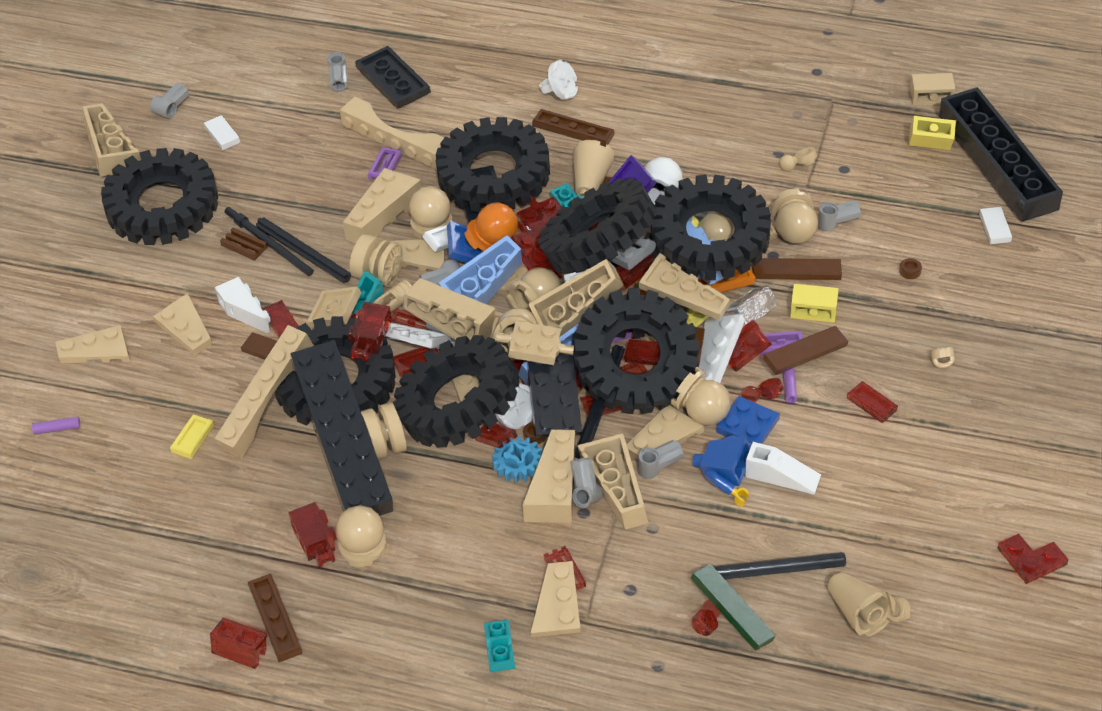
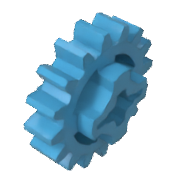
(517, 459)

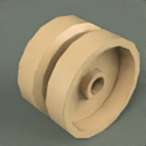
(386, 430)

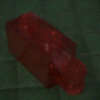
(369, 330)
(313, 533)

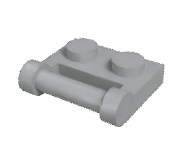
(632, 255)

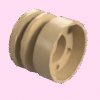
(377, 257)

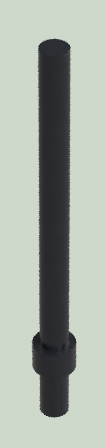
(243, 221)

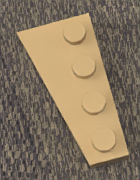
(683, 288)

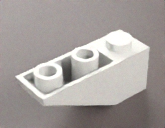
(239, 304)
(778, 468)

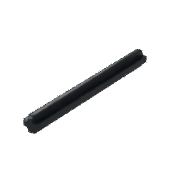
(303, 250)
(597, 407)
(783, 565)

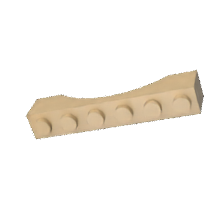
(361, 118)
(243, 421)

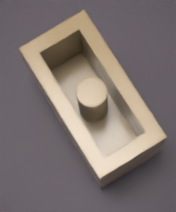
(930, 88)

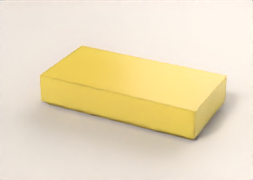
(192, 436)

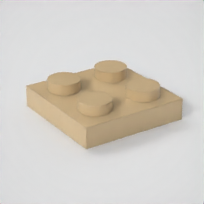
(335, 303)

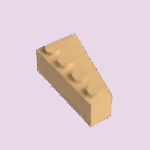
(106, 139)
(380, 204)
(569, 301)
(449, 310)
(616, 478)
(553, 483)

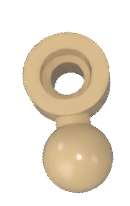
(805, 156)

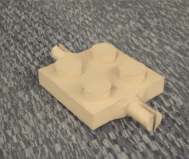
(534, 342)

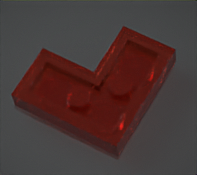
(1029, 563)

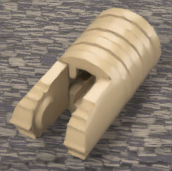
(394, 295)

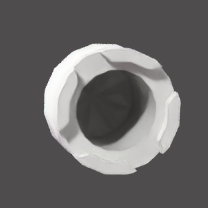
(665, 172)

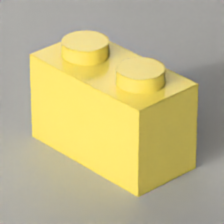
(932, 132)
(814, 303)

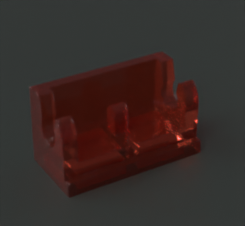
(238, 642)

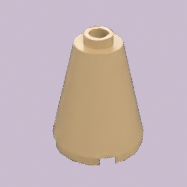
(591, 165)
(861, 603)

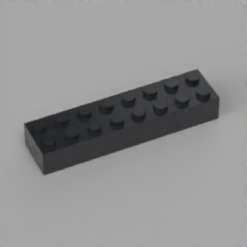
(1001, 155)
(340, 428)

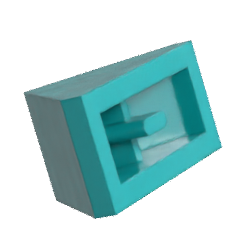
(371, 290)

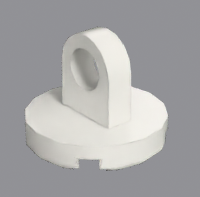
(560, 80)
(520, 409)

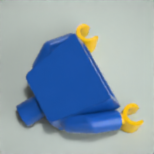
(725, 465)

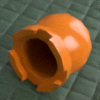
(491, 225)

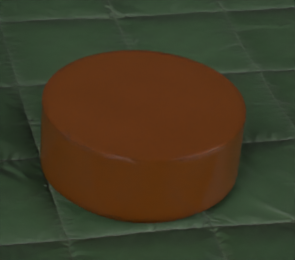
(910, 268)
(528, 432)

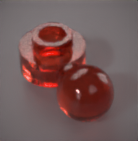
(769, 389)
(705, 620)

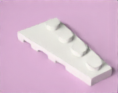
(416, 335)
(719, 344)

